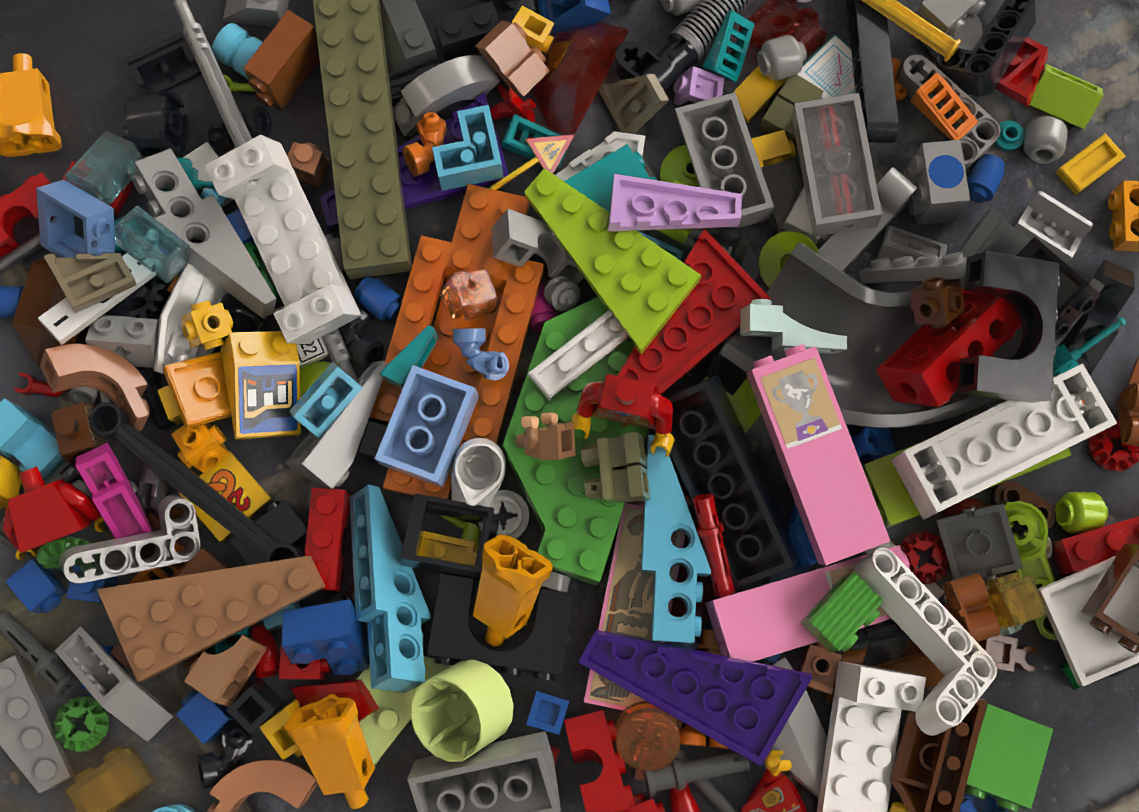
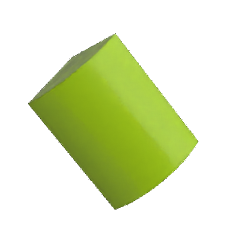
(1066, 96)

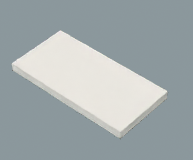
(1087, 650)

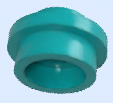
(1010, 144)

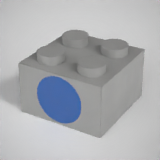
(940, 180)

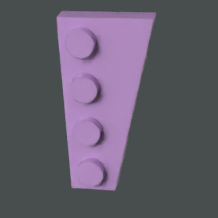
(665, 205)

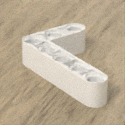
(964, 663)

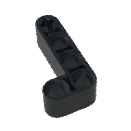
(982, 69)

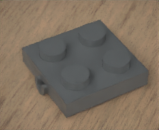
(979, 542)

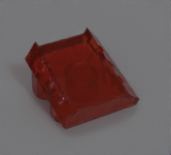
(786, 18)

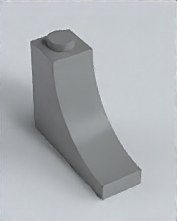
(113, 685)

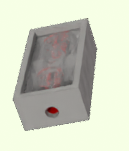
(836, 165)

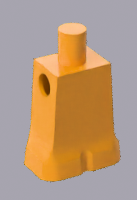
(26, 111)
(508, 586)
(334, 747)

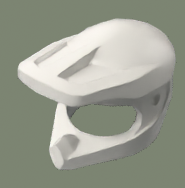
(477, 472)

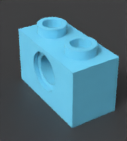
(325, 399)

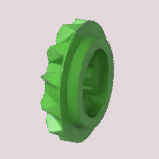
(50, 553)
(96, 720)

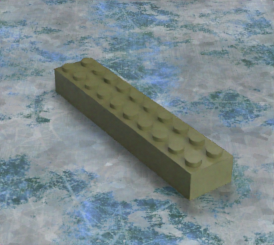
(362, 138)

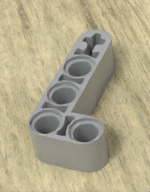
(972, 145)
(893, 194)
(131, 545)

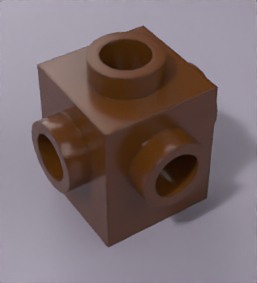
(937, 302)

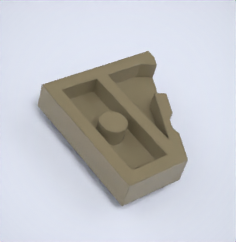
(633, 101)
(90, 278)

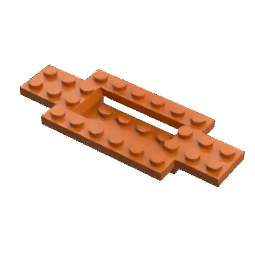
(504, 322)

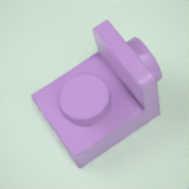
(697, 86)

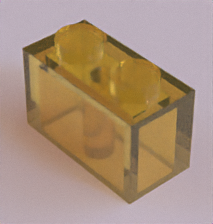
(1014, 600)
(111, 783)

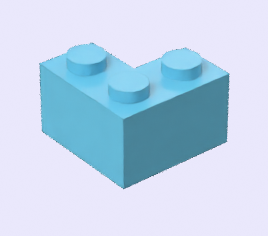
(475, 157)
(28, 439)

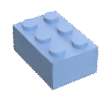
(427, 426)

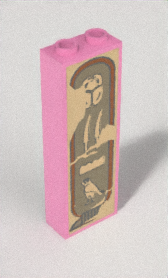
(627, 601)

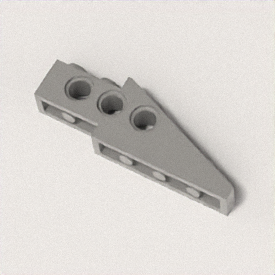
(221, 252)

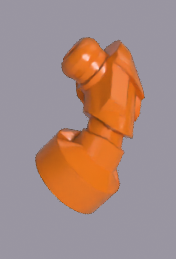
(432, 134)

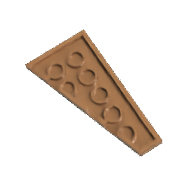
(185, 614)

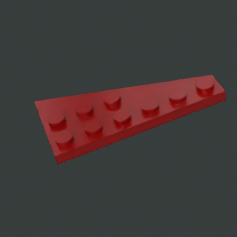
(701, 321)

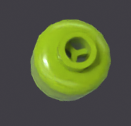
(1081, 512)

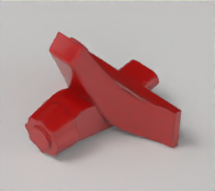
(512, 105)

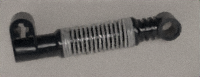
(684, 46)

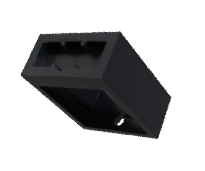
(1079, 303)
(451, 508)

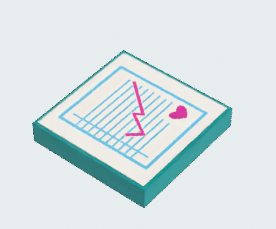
(831, 69)

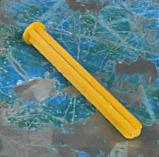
(916, 26)

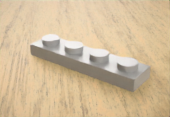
(906, 269)

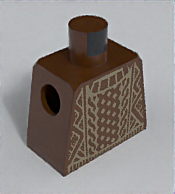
(74, 431)

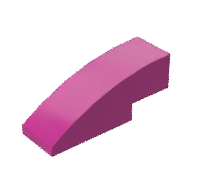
(112, 492)

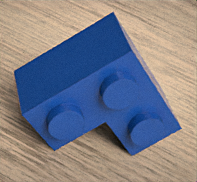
(326, 633)

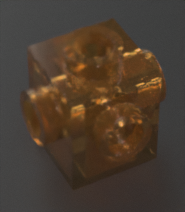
(468, 294)

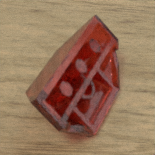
(577, 69)

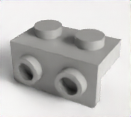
(1053, 225)

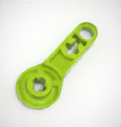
(1032, 549)

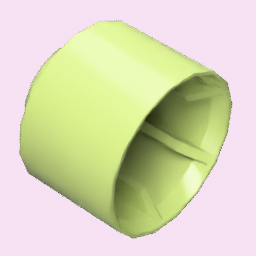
(461, 710)

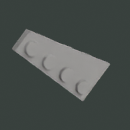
(27, 731)

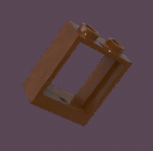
(1104, 593)

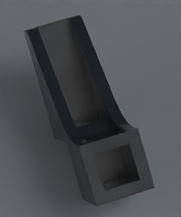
(1118, 287)

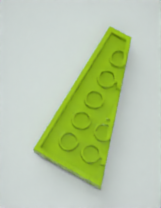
(623, 267)

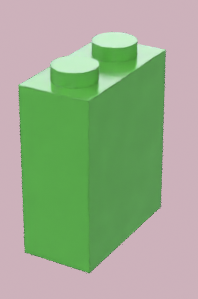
(1008, 759)

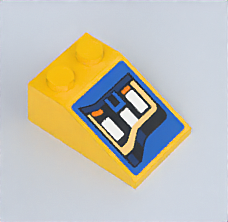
(261, 384)

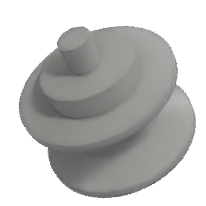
(562, 293)

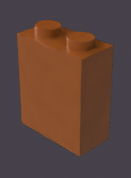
(283, 61)

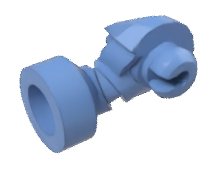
(490, 364)

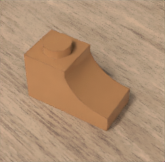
(225, 674)

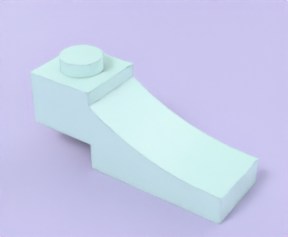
(768, 320)

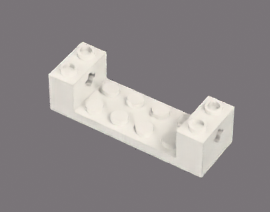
(287, 239)
(1001, 443)
(865, 736)

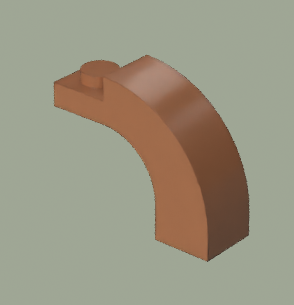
(98, 369)
(283, 778)

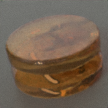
(647, 736)

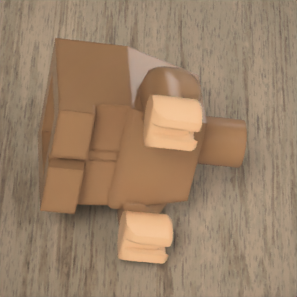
(549, 442)

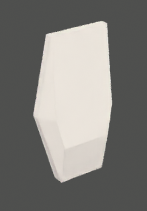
(189, 289)

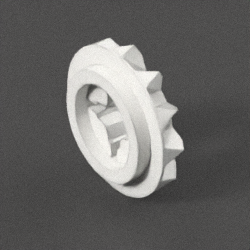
(514, 505)

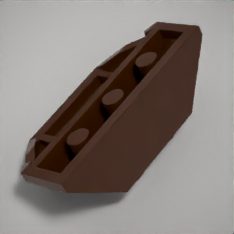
(38, 296)
(934, 769)

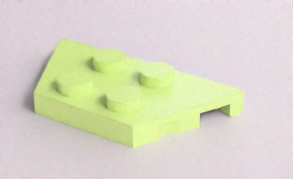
(394, 710)

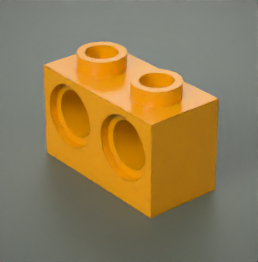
(1124, 216)

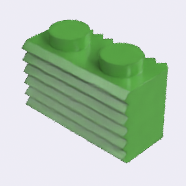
(843, 613)

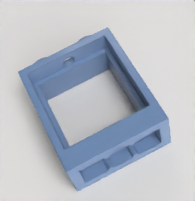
(63, 202)

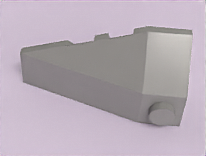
(328, 457)
(803, 741)

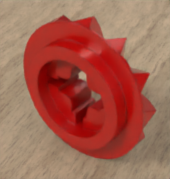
(1101, 446)
(922, 541)

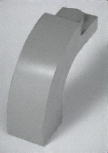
(441, 86)

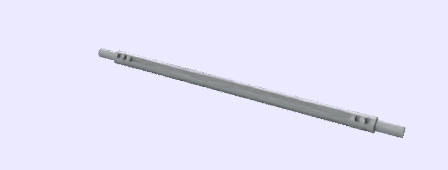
(239, 134)

